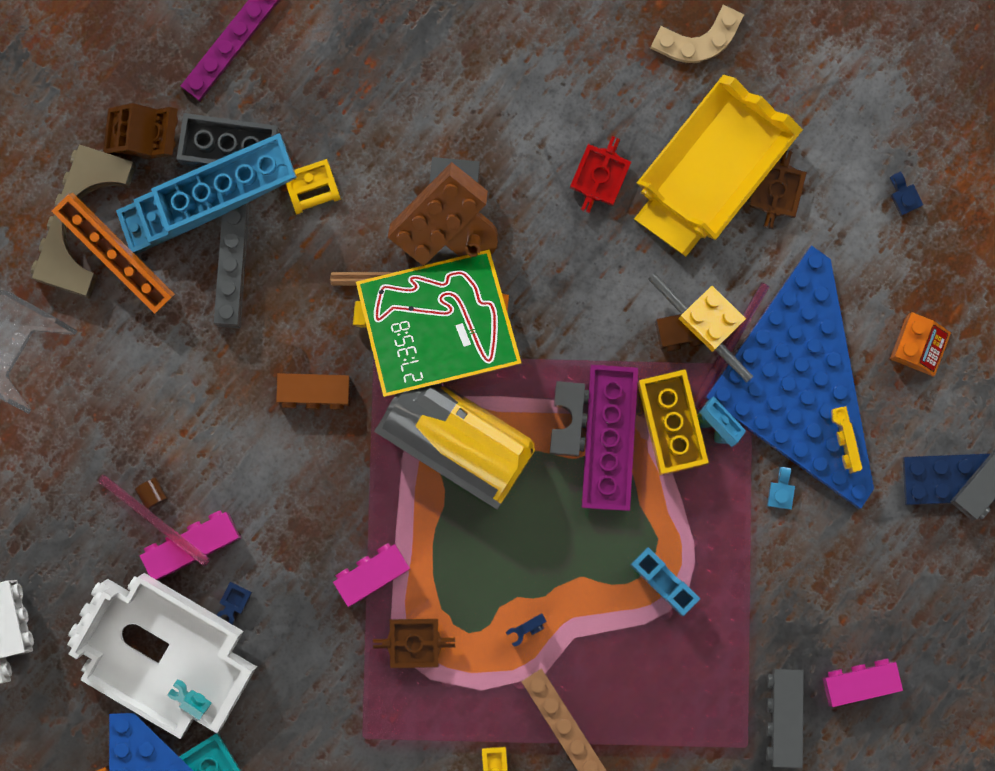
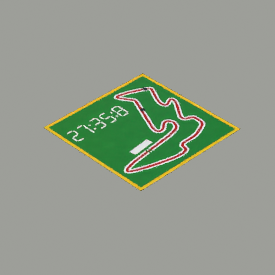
(437, 323)

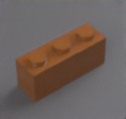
(313, 391)

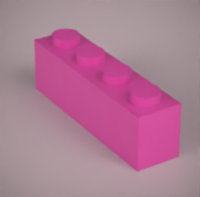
(206, 537)

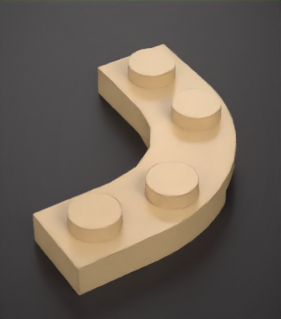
(703, 47)

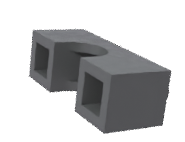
(569, 440)

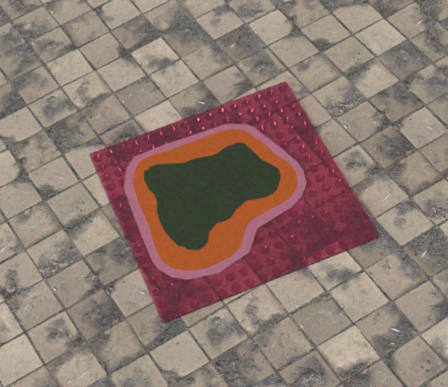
(609, 640)

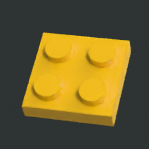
(712, 318)

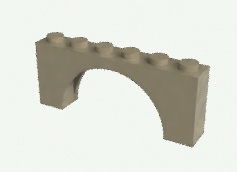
(88, 172)

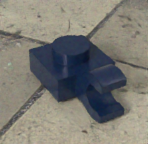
(905, 198)
(533, 625)

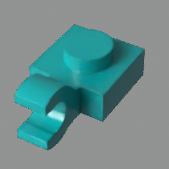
(191, 702)

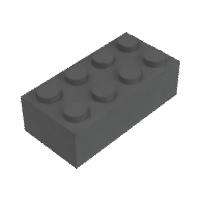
(212, 138)

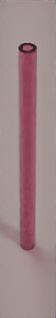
(730, 345)
(154, 520)

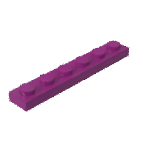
(227, 47)

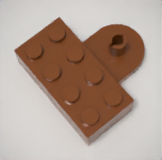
(445, 216)

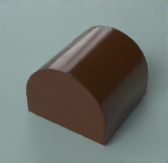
(151, 493)

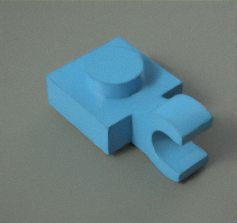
(781, 493)

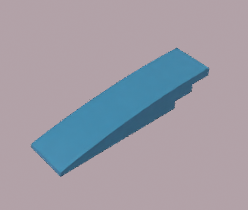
(205, 193)

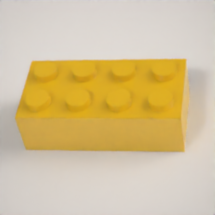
(672, 422)

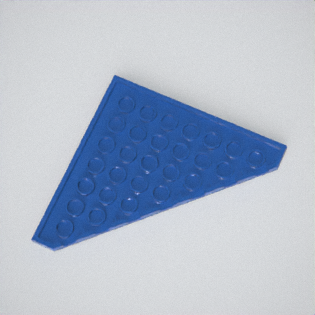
(798, 379)

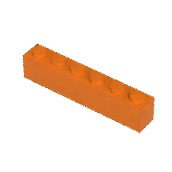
(113, 252)

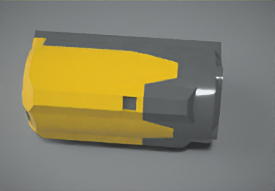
(458, 440)

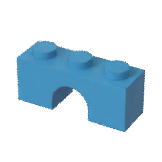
(664, 582)

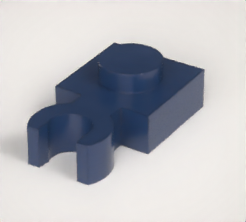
(234, 600)

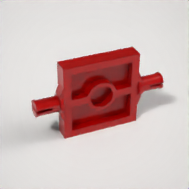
(600, 174)

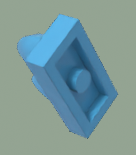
(726, 426)

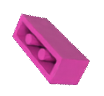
(371, 574)
(862, 683)

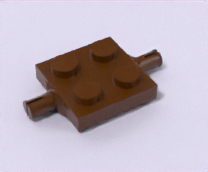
(779, 191)
(414, 643)

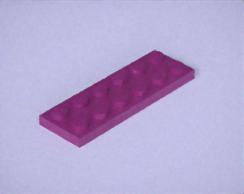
(610, 437)

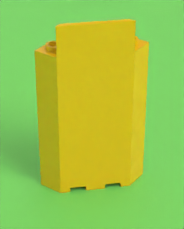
(713, 165)

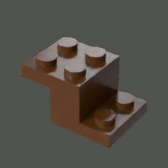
(140, 131)

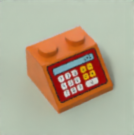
(920, 344)

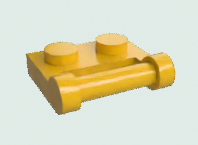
(309, 179)

